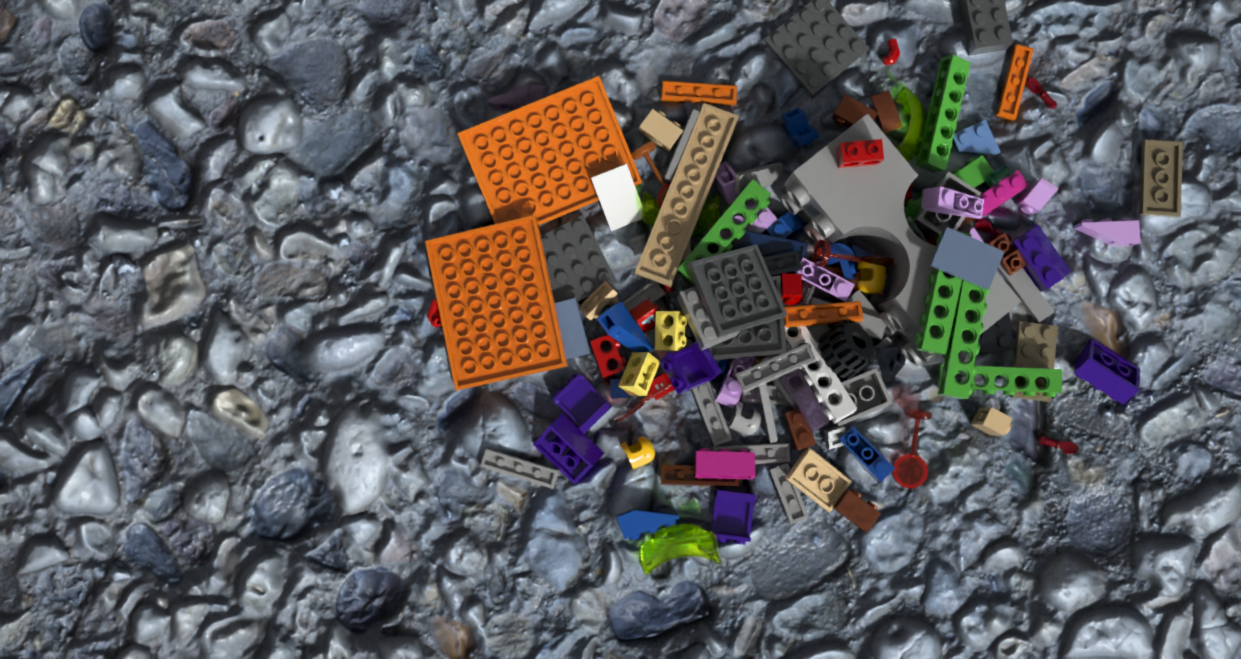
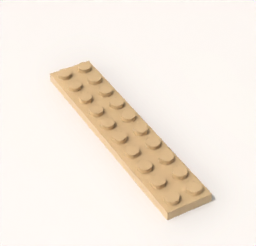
(686, 195)

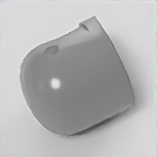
(743, 421)

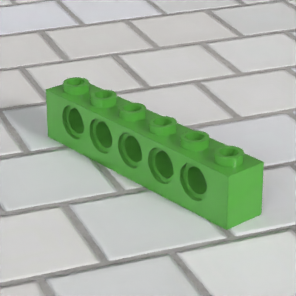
(943, 114)
(752, 192)
(947, 305)
(951, 364)
(1051, 378)

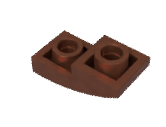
(887, 111)
(1011, 259)

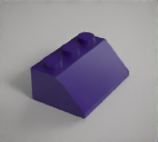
(1041, 259)
(1108, 371)
(568, 448)

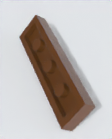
(685, 476)

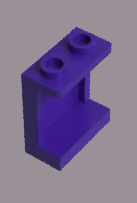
(689, 368)
(581, 402)
(733, 516)

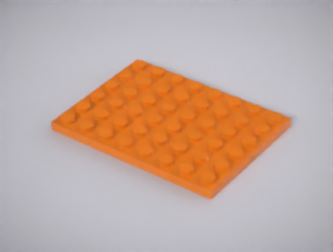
(546, 153)
(496, 303)

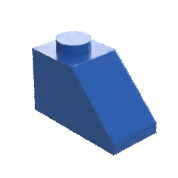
(785, 225)

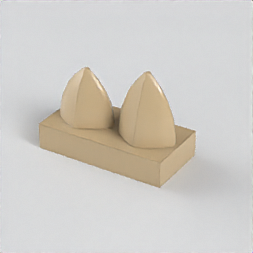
(602, 296)

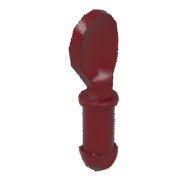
(1034, 86)
(986, 226)
(1067, 447)

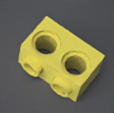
(665, 330)
(639, 374)

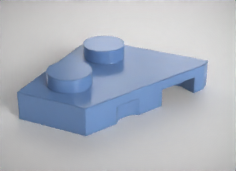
(976, 140)

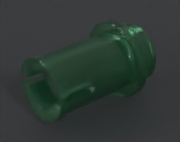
(995, 177)

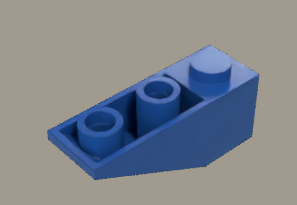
(624, 329)
(866, 455)
(639, 521)

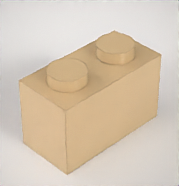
(661, 130)
(992, 421)

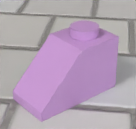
(726, 182)
(1036, 196)

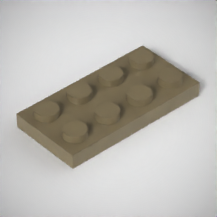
(1161, 178)
(1034, 349)

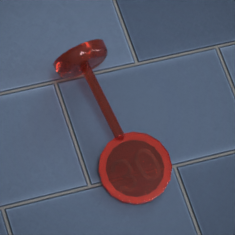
(823, 253)
(637, 406)
(911, 469)

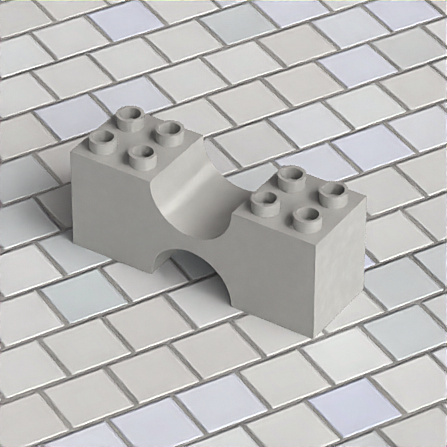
(869, 207)

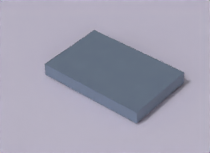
(966, 258)
(572, 329)

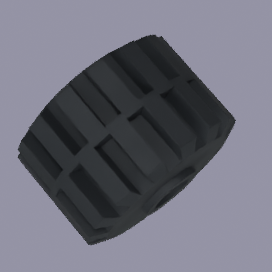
(846, 349)

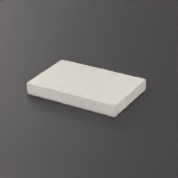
(618, 197)

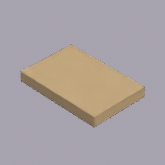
(818, 479)

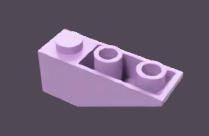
(951, 202)
(1112, 232)
(825, 280)
(730, 389)

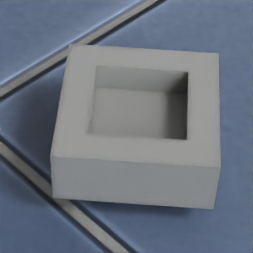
(833, 435)

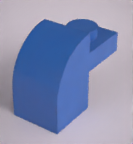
(798, 127)
(848, 268)

